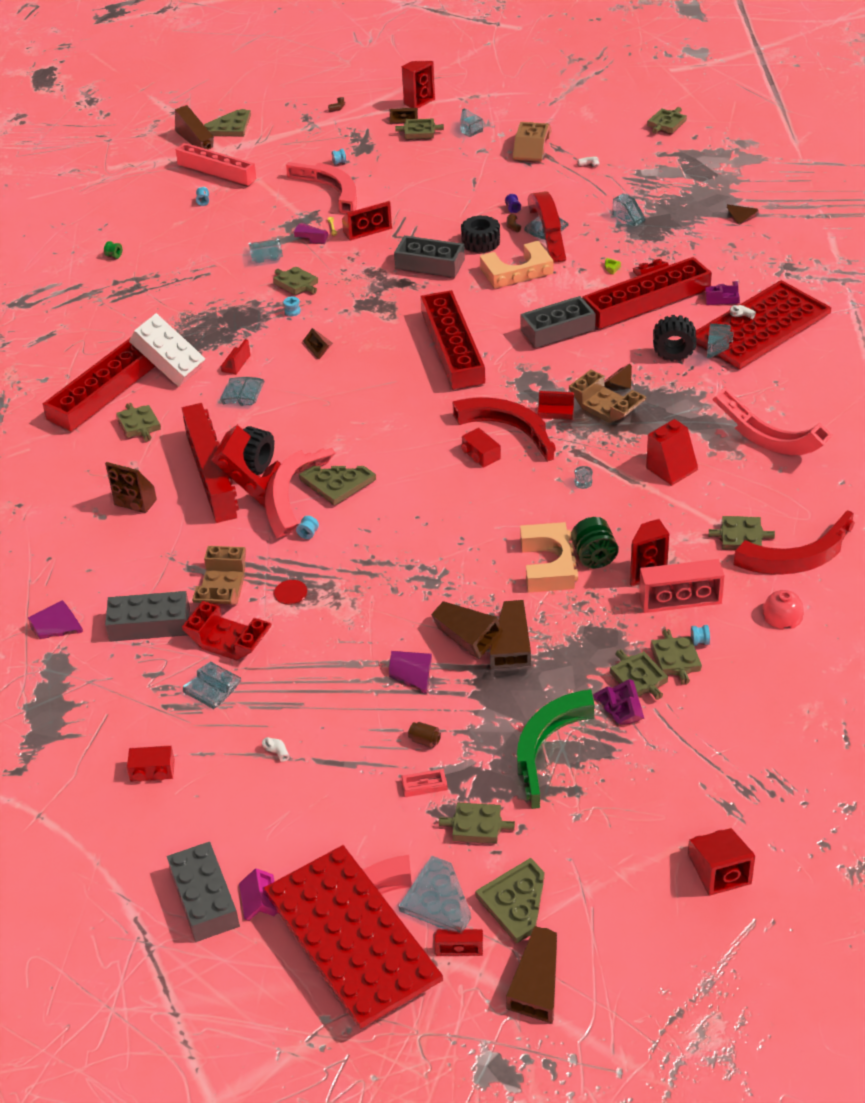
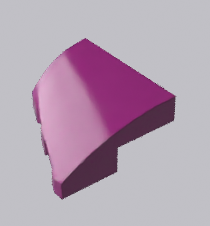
(315, 234)
(722, 294)
(54, 621)
(411, 668)
(621, 702)

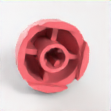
(783, 609)

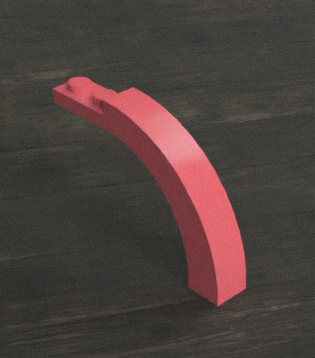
(330, 176)
(768, 436)
(276, 497)
(390, 874)

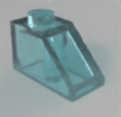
(470, 123)
(627, 209)
(718, 339)

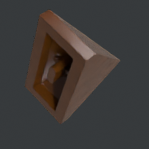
(401, 114)
(742, 214)
(317, 343)
(620, 378)

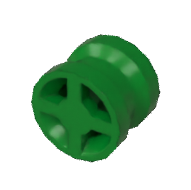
(114, 250)

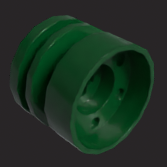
(594, 542)

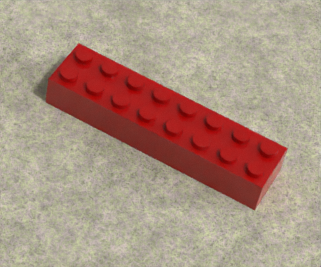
(648, 291)
(453, 340)
(97, 386)
(203, 447)

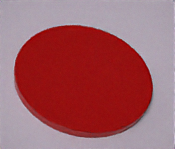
(290, 592)

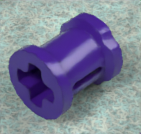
(512, 202)

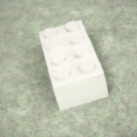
(167, 349)

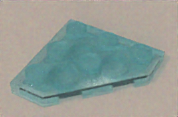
(437, 897)

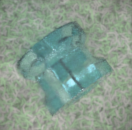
(583, 477)

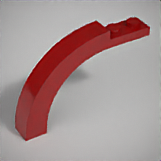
(545, 206)
(505, 412)
(797, 559)

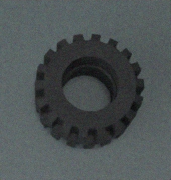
(480, 233)
(671, 327)
(258, 450)

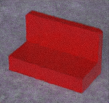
(236, 358)
(556, 405)
(465, 944)

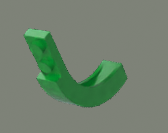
(542, 724)

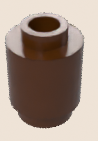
(424, 734)

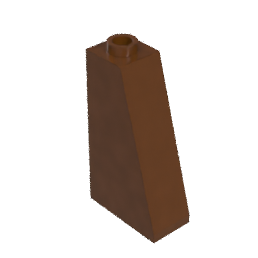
(192, 129)
(467, 627)
(513, 644)
(535, 978)

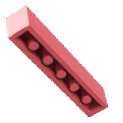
(216, 164)

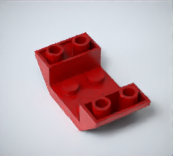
(223, 635)

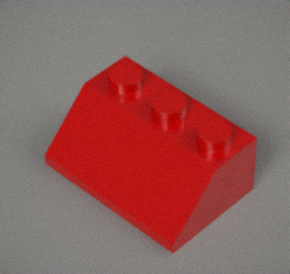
(418, 83)
(367, 221)
(648, 548)

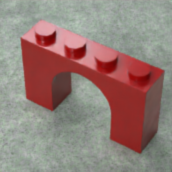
(231, 460)

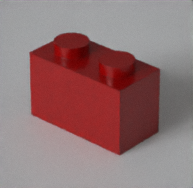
(481, 447)
(150, 763)

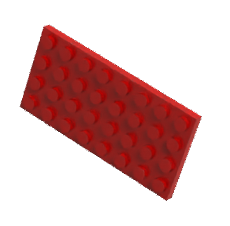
(779, 316)
(353, 936)

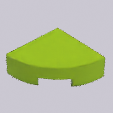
(612, 265)

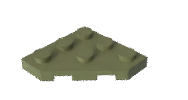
(230, 124)
(337, 482)
(515, 899)

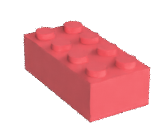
(681, 585)

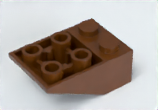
(130, 488)

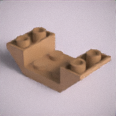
(530, 141)
(602, 402)
(223, 575)

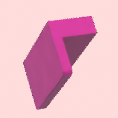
(253, 894)

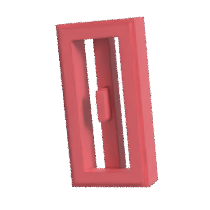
(424, 786)

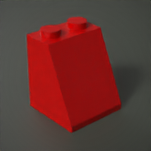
(671, 452)
(722, 860)

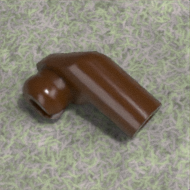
(337, 106)
(511, 223)

